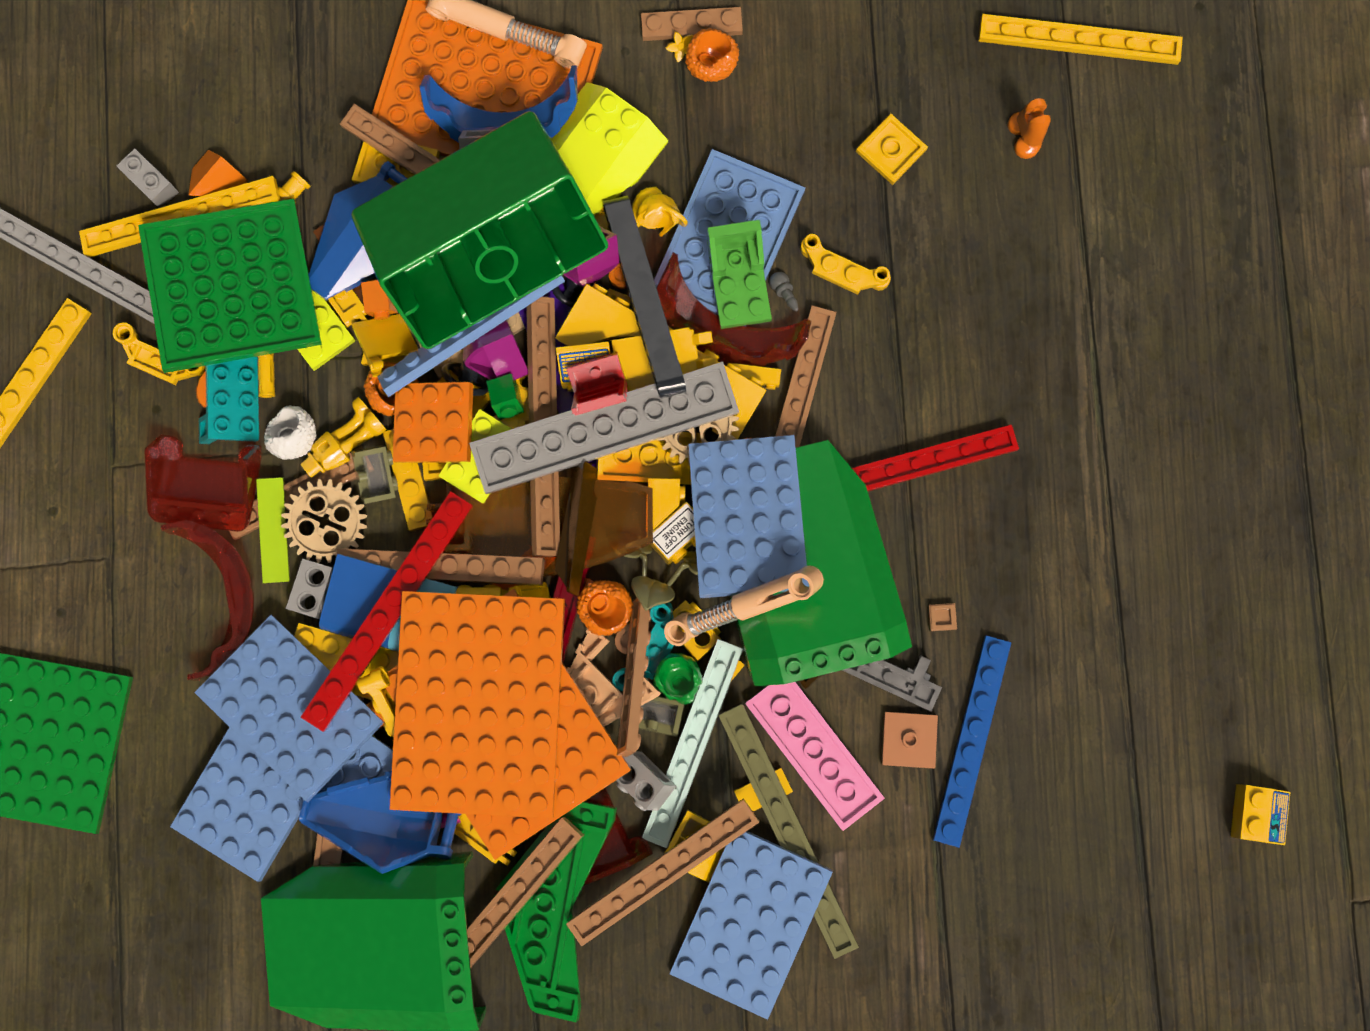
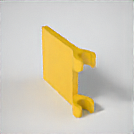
(384, 340)

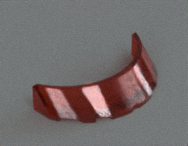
(733, 344)
(236, 583)

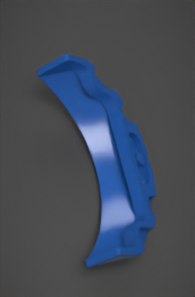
(456, 116)

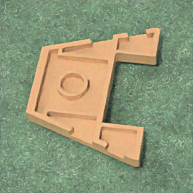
(595, 686)

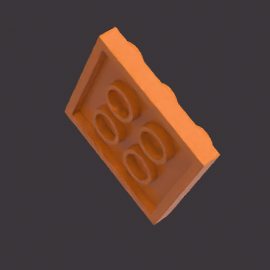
(433, 423)

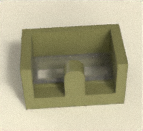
(374, 474)
(662, 716)

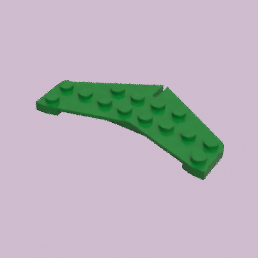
(539, 933)

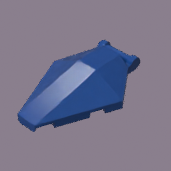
(340, 255)
(361, 823)

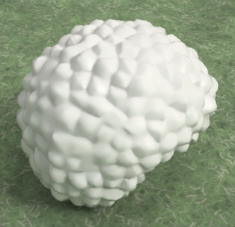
(290, 433)

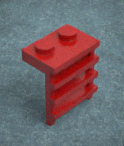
(597, 383)

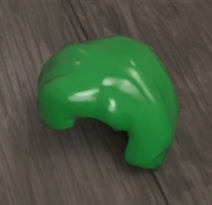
(678, 677)

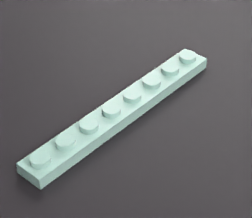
(694, 740)

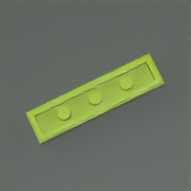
(272, 541)

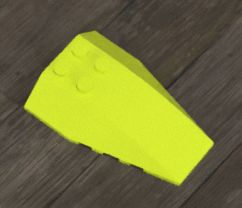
(607, 144)

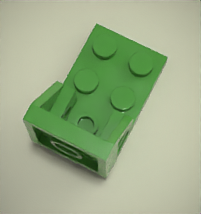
(738, 273)

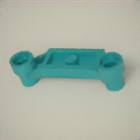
(658, 646)

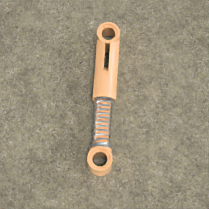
(566, 50)
(745, 605)

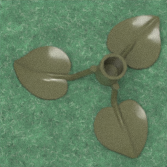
(651, 591)

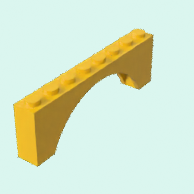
(602, 318)

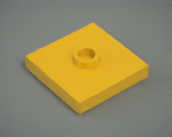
(891, 149)

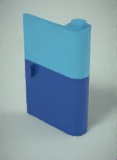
(354, 592)

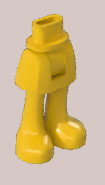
(333, 448)

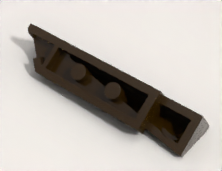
(577, 527)

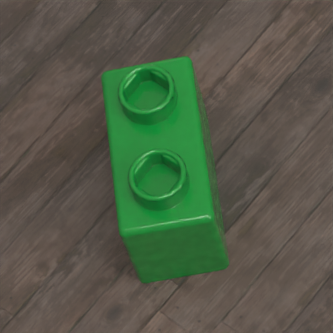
(478, 230)

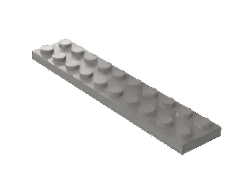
(570, 439)

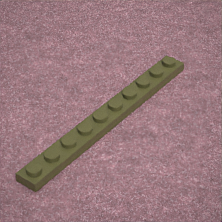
(784, 821)

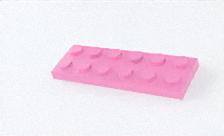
(815, 752)

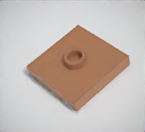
(909, 740)

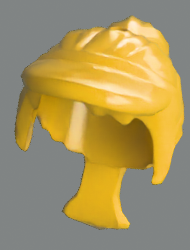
(656, 210)

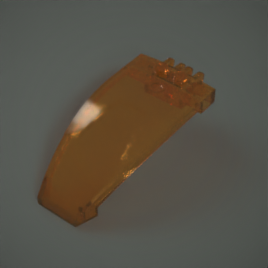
(503, 522)

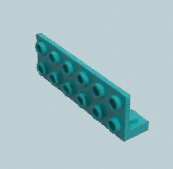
(231, 402)

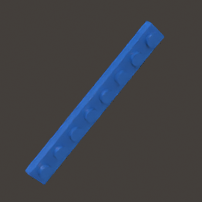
(971, 741)

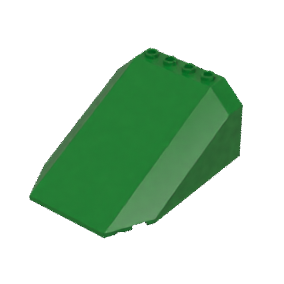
(856, 610)
(373, 947)

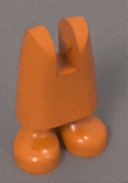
(1032, 126)

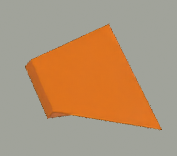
(213, 175)

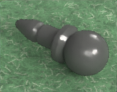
(780, 283)

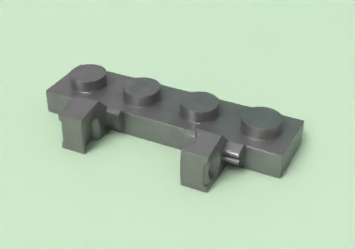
(908, 684)

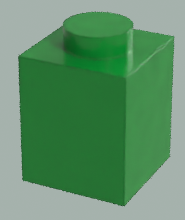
(505, 396)

